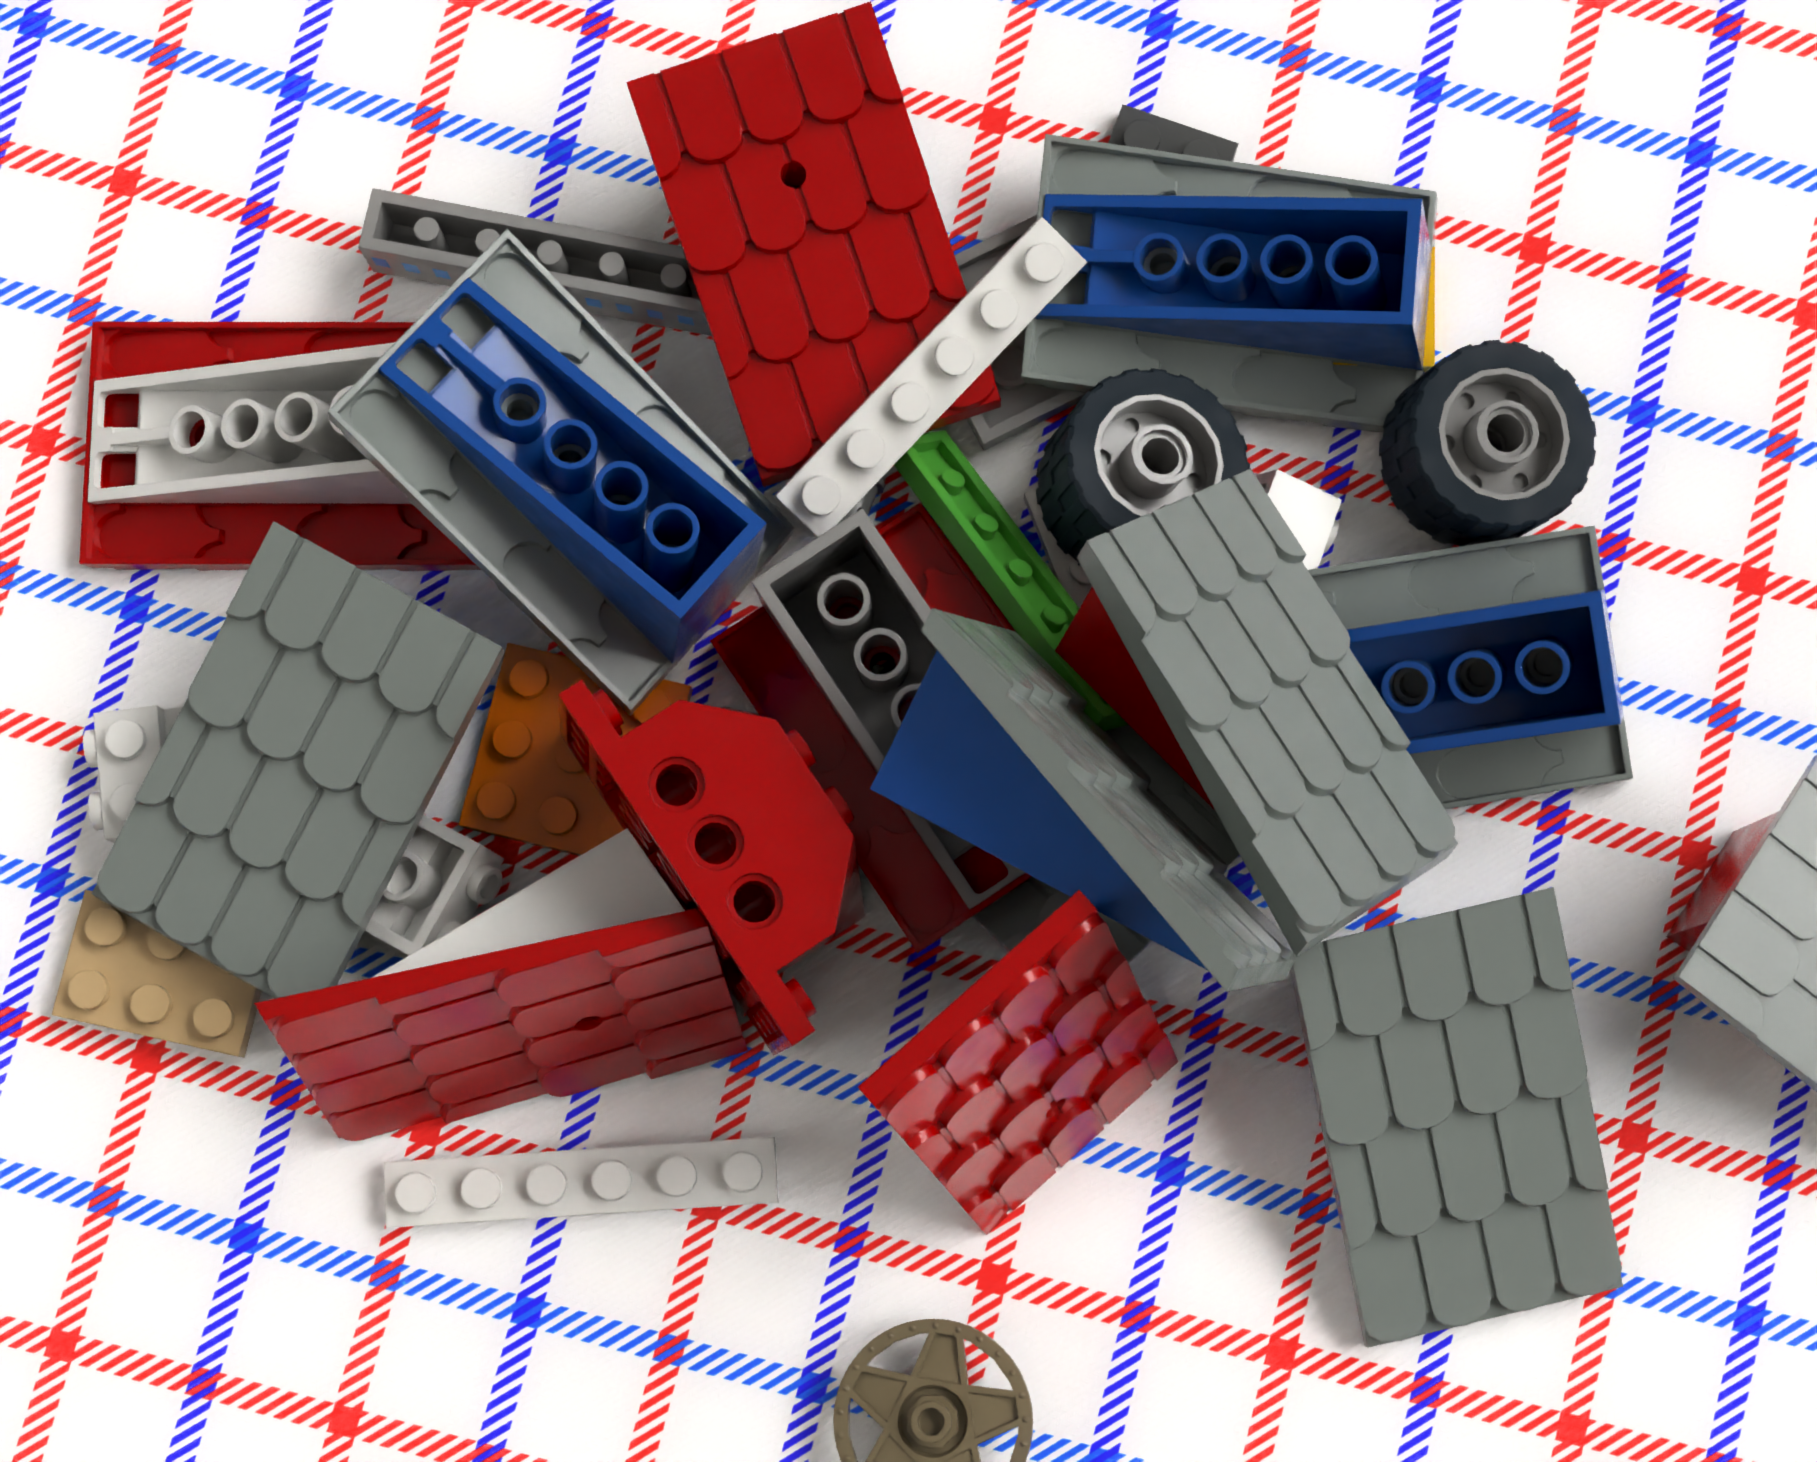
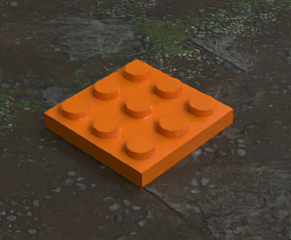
(524, 772)

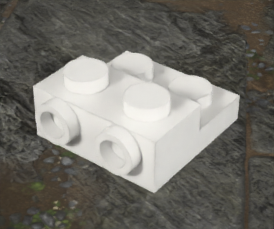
(123, 750)
(434, 887)

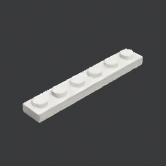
(931, 378)
(580, 1182)

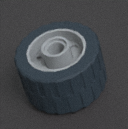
(1487, 444)
(1132, 451)

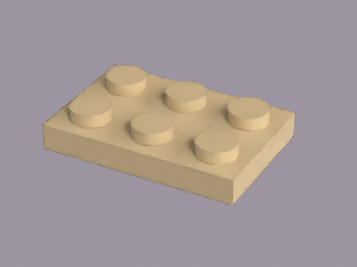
(150, 985)

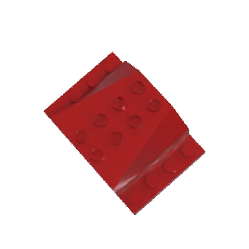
(734, 833)

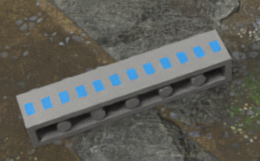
(599, 268)

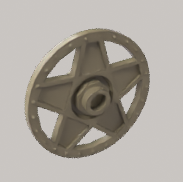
(934, 1409)

